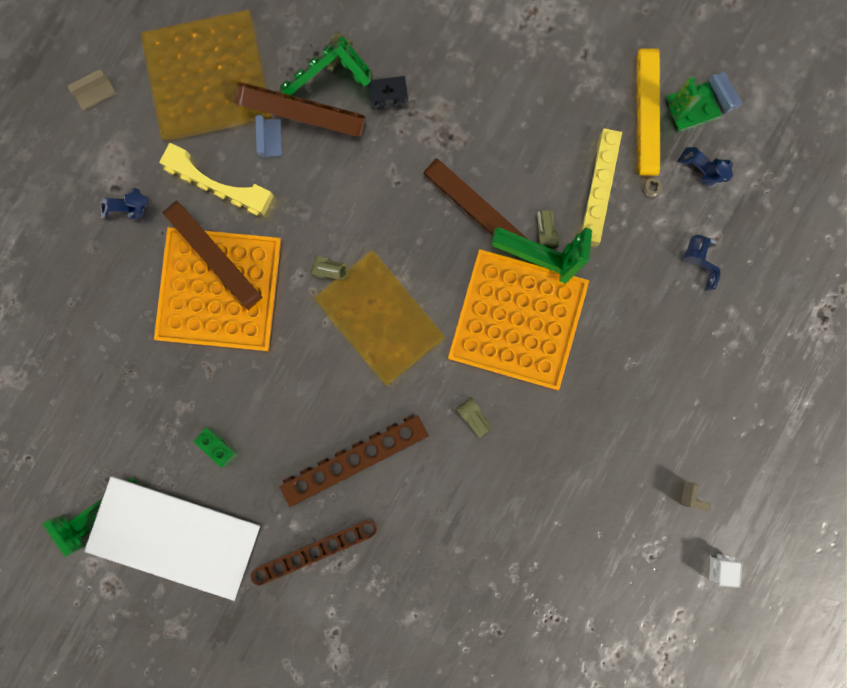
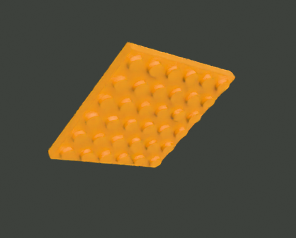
(201, 308)
(518, 320)

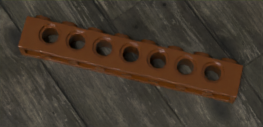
(294, 495)

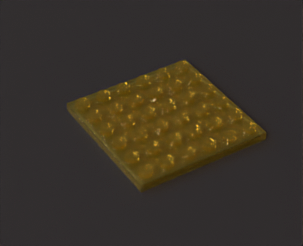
(198, 71)

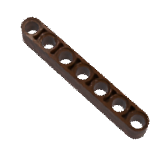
(299, 109)
(467, 199)
(212, 255)
(304, 552)

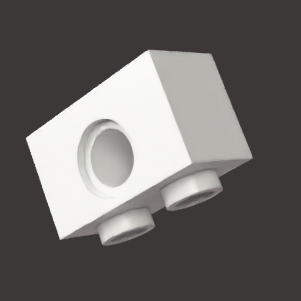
(725, 570)

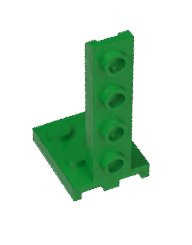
(349, 59)
(693, 105)
(566, 264)
(68, 533)

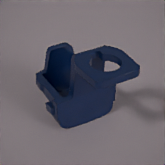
(714, 172)
(133, 204)
(696, 256)

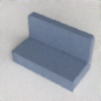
(724, 92)
(268, 137)

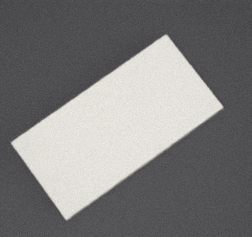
(172, 538)

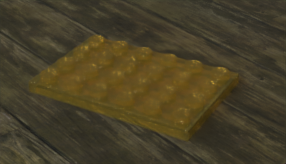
(379, 318)

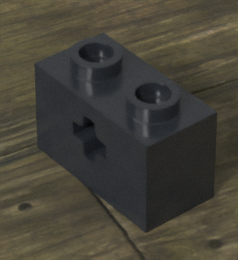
(394, 85)

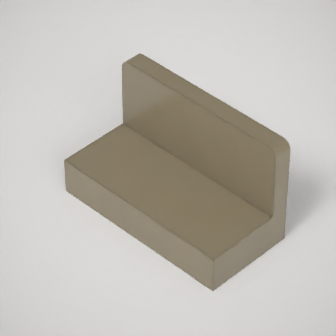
(92, 89)
(689, 497)

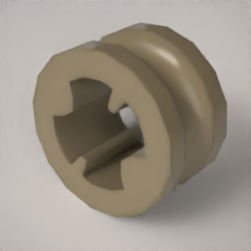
(646, 187)

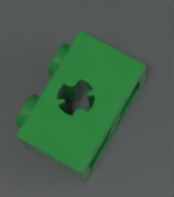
(215, 447)

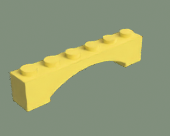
(601, 183)
(254, 198)

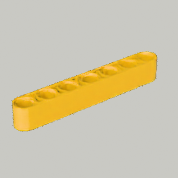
(648, 111)

